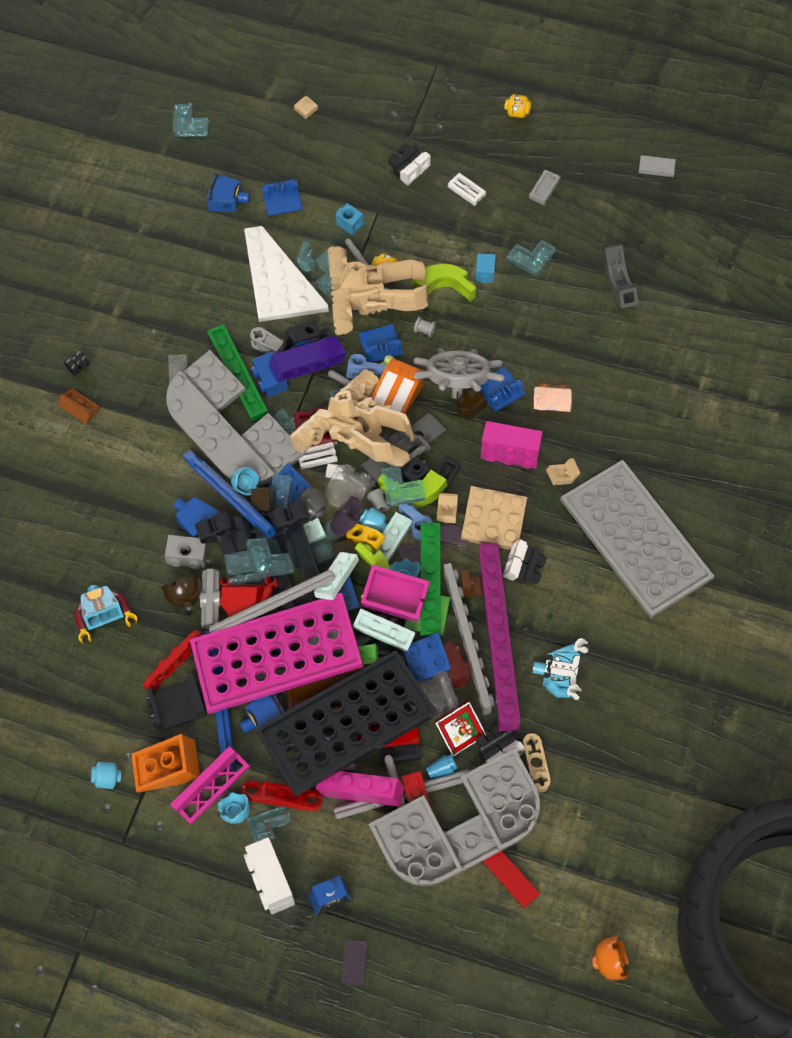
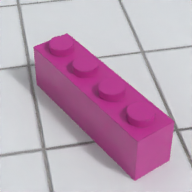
(363, 788)

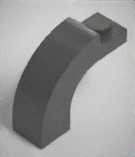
(618, 280)

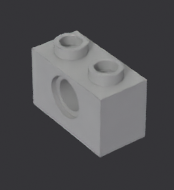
(178, 544)

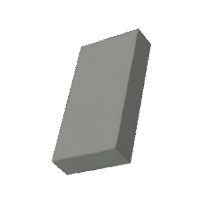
(657, 166)
(544, 187)

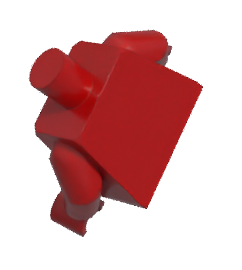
(241, 597)

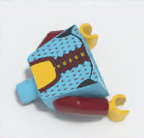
(99, 608)

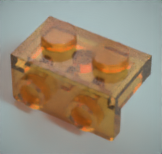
(552, 398)

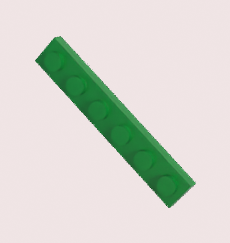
(232, 361)
(430, 572)

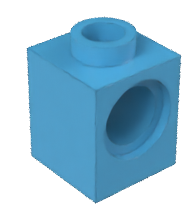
(350, 225)
(485, 268)

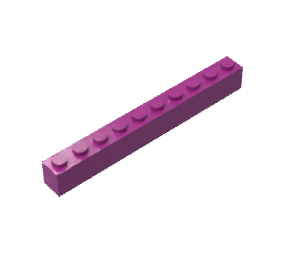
(498, 637)

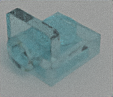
(305, 258)

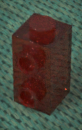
(459, 670)

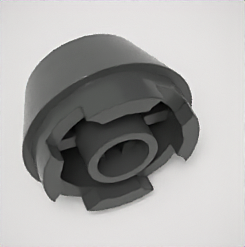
(314, 503)

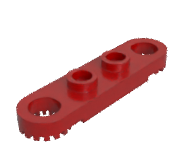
(171, 663)
(281, 796)

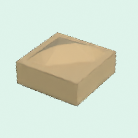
(305, 107)

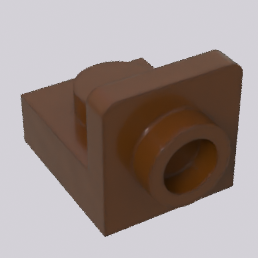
(470, 585)

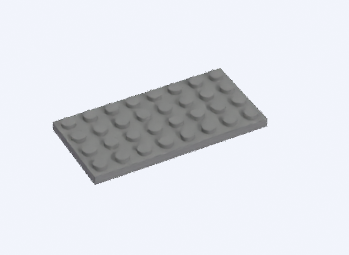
(637, 538)

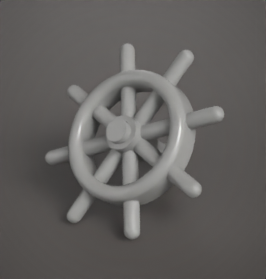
(458, 370)

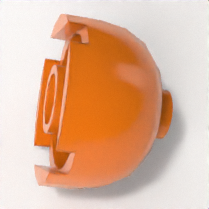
(611, 959)

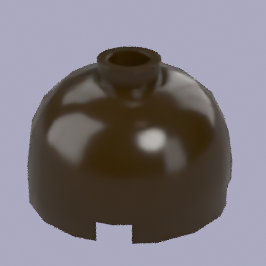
(183, 591)

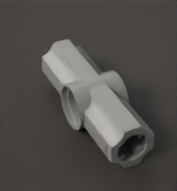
(210, 598)

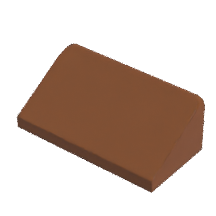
(78, 405)

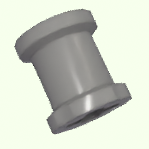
(424, 326)
(378, 500)

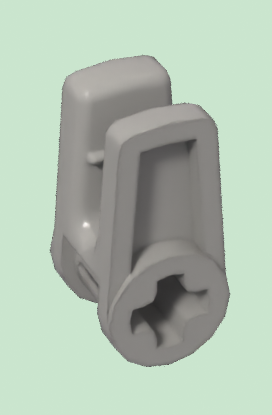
(266, 342)

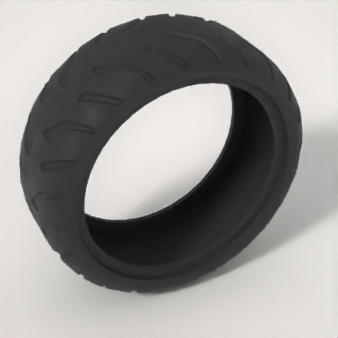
(700, 937)

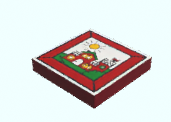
(459, 728)

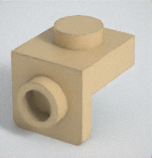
(563, 473)
(447, 508)

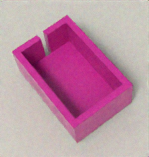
(511, 445)
(395, 593)

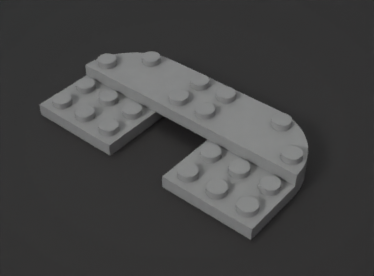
(195, 404)
(427, 856)

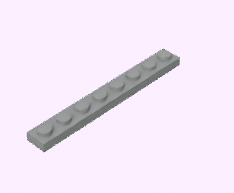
(470, 645)

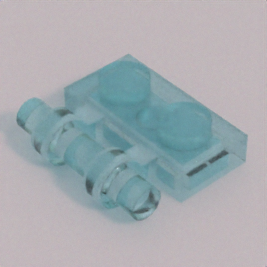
(237, 564)

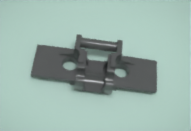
(427, 426)

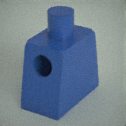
(191, 513)

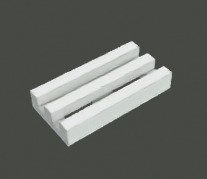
(464, 191)
(318, 452)

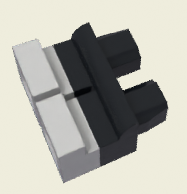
(409, 163)
(522, 563)
(503, 742)

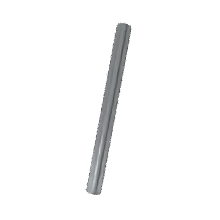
(275, 601)
(430, 785)

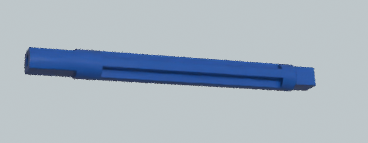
(229, 494)
(223, 717)

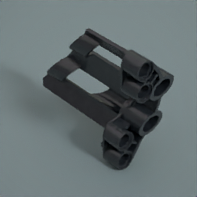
(289, 538)

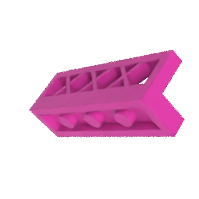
(204, 780)

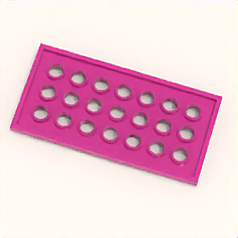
(292, 677)

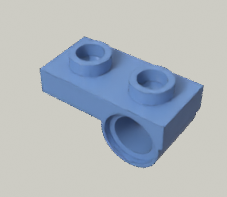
(358, 363)
(417, 518)

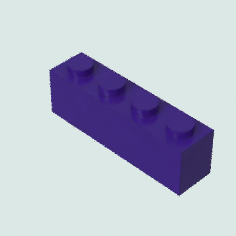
(306, 358)

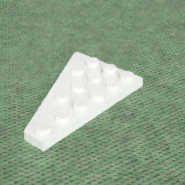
(277, 283)

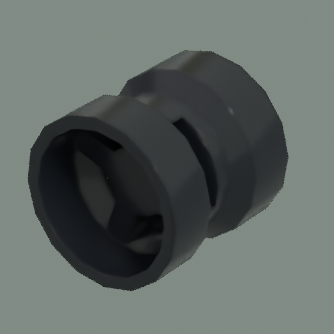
(76, 363)

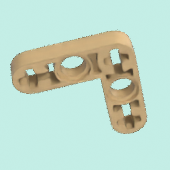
(536, 772)

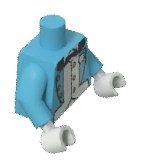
(561, 670)

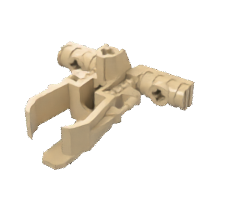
(363, 289)
(355, 423)

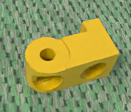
(366, 536)

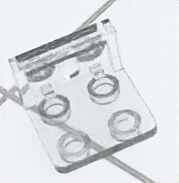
(347, 483)
(440, 693)

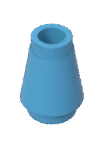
(442, 766)

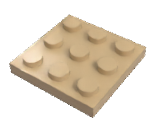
(493, 517)

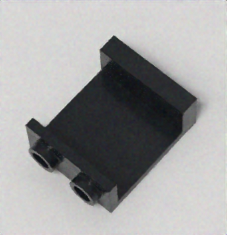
(176, 704)

